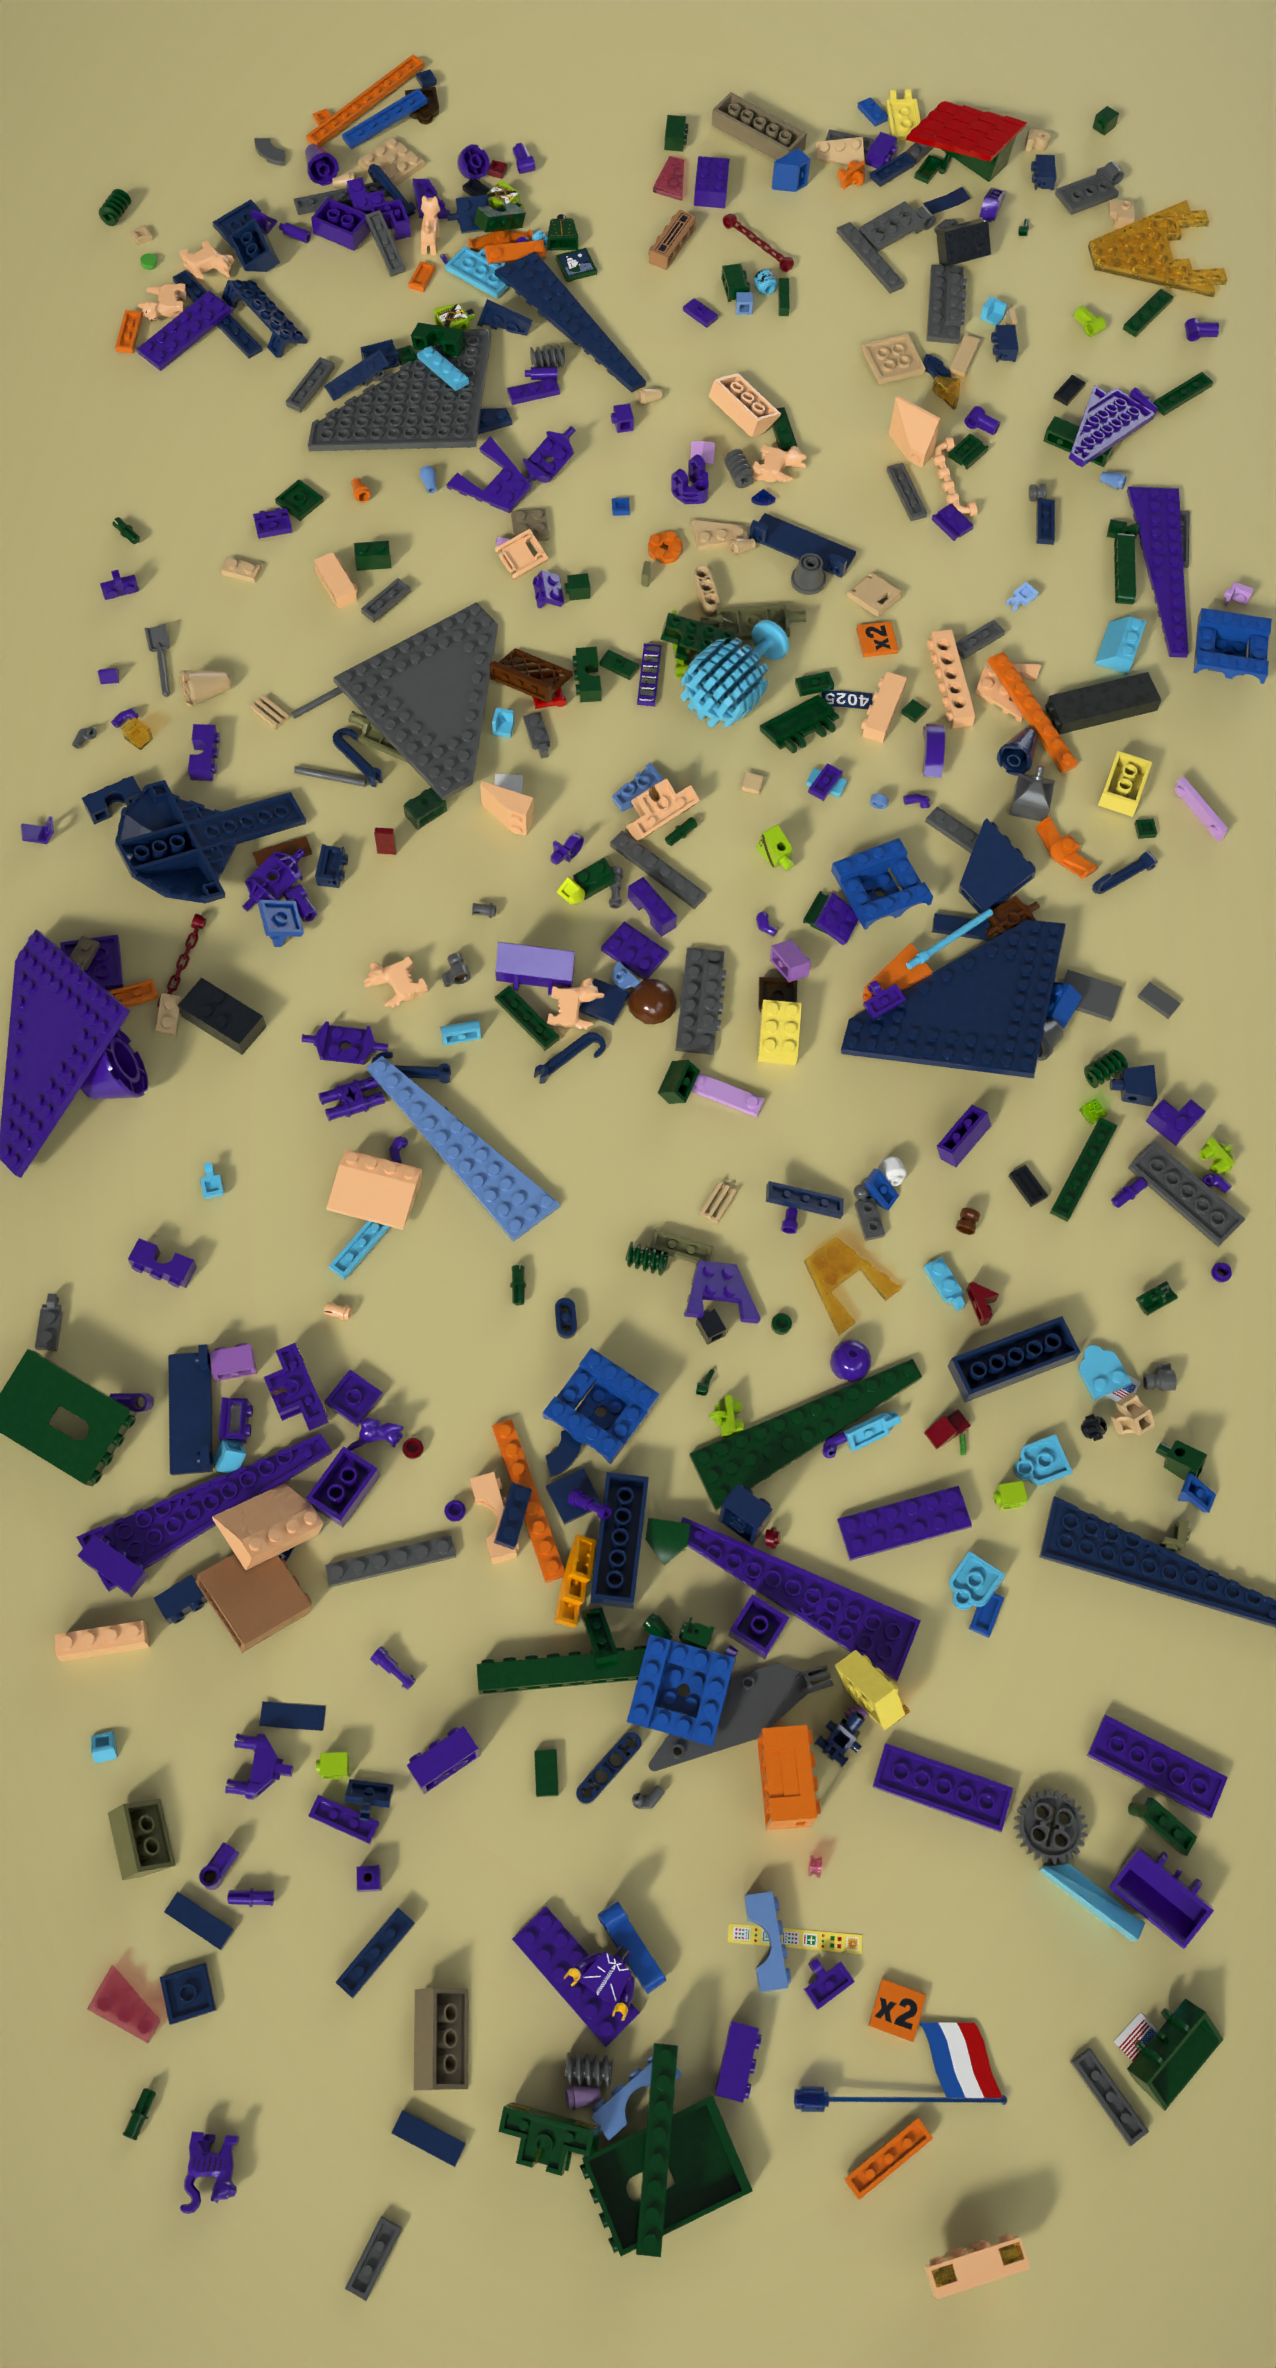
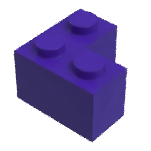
(359, 198)
(395, 217)
(1173, 1123)

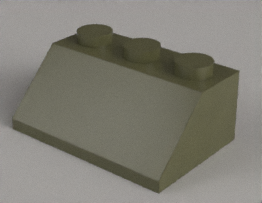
(141, 1838)

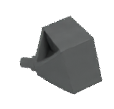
(1032, 796)

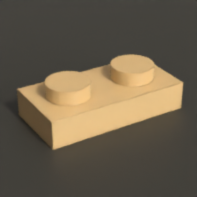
(241, 569)
(167, 1014)

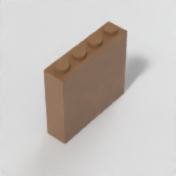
(253, 1600)

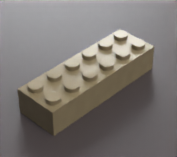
(757, 127)

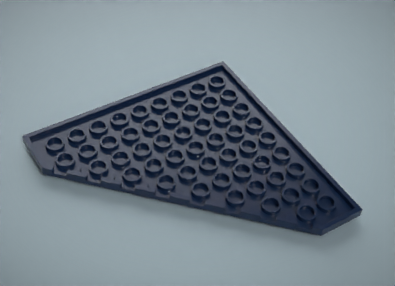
(974, 1012)

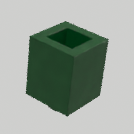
(1105, 120)
(577, 586)

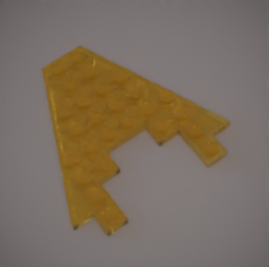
(1144, 252)

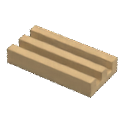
(259, 703)
(726, 1188)

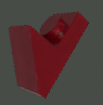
(979, 1298)
(947, 1429)

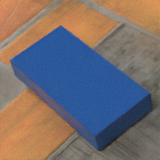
(986, 1616)

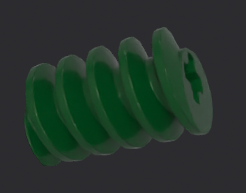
(114, 207)
(1104, 1067)
(646, 1259)

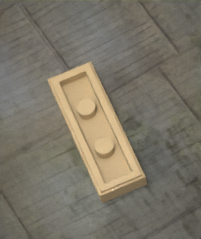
(964, 355)

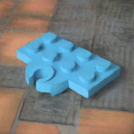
(475, 270)

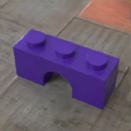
(203, 765)
(660, 914)
(177, 1271)

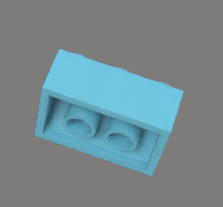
(1120, 644)

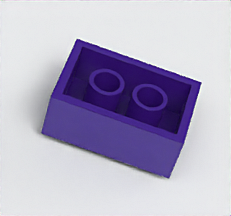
(711, 182)
(340, 224)
(343, 1486)
(443, 1759)

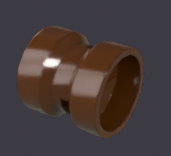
(968, 1219)

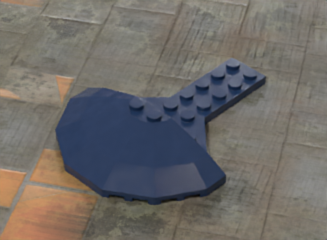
(185, 847)

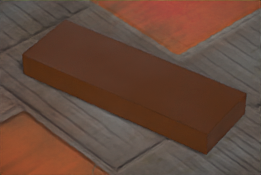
(288, 848)

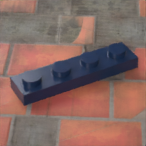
(356, 375)
(804, 1199)
(375, 1953)

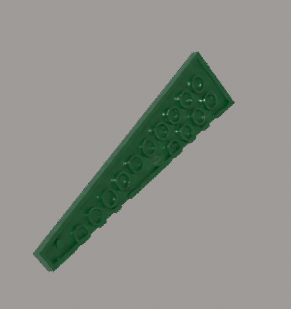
(777, 1442)

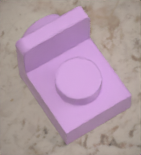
(1238, 593)

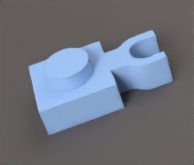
(1023, 595)

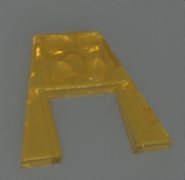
(832, 1267)

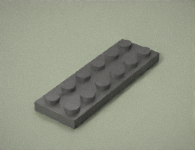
(1186, 1193)

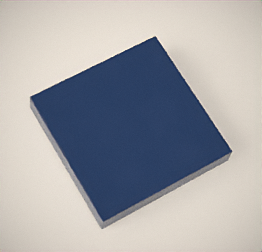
(606, 1008)
(561, 1489)
(188, 1994)

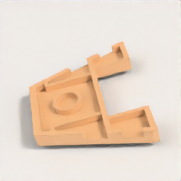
(994, 692)

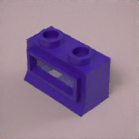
(235, 1419)

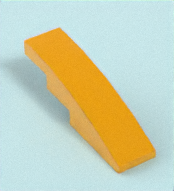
(574, 1581)

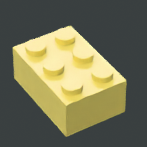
(1125, 783)
(779, 1032)
(871, 1689)

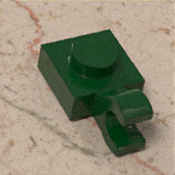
(1121, 527)

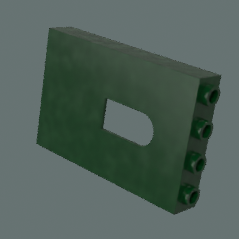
(32, 1399)
(700, 2162)

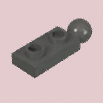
(868, 1214)

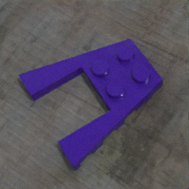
(505, 489)

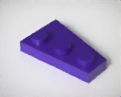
(422, 188)

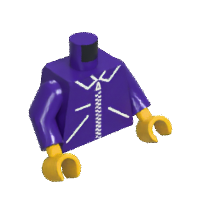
(607, 1978)

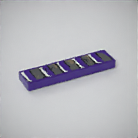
(649, 675)

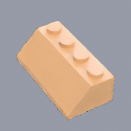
(743, 404)

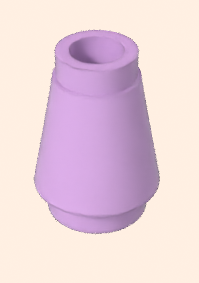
(581, 2096)

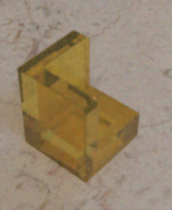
(137, 733)

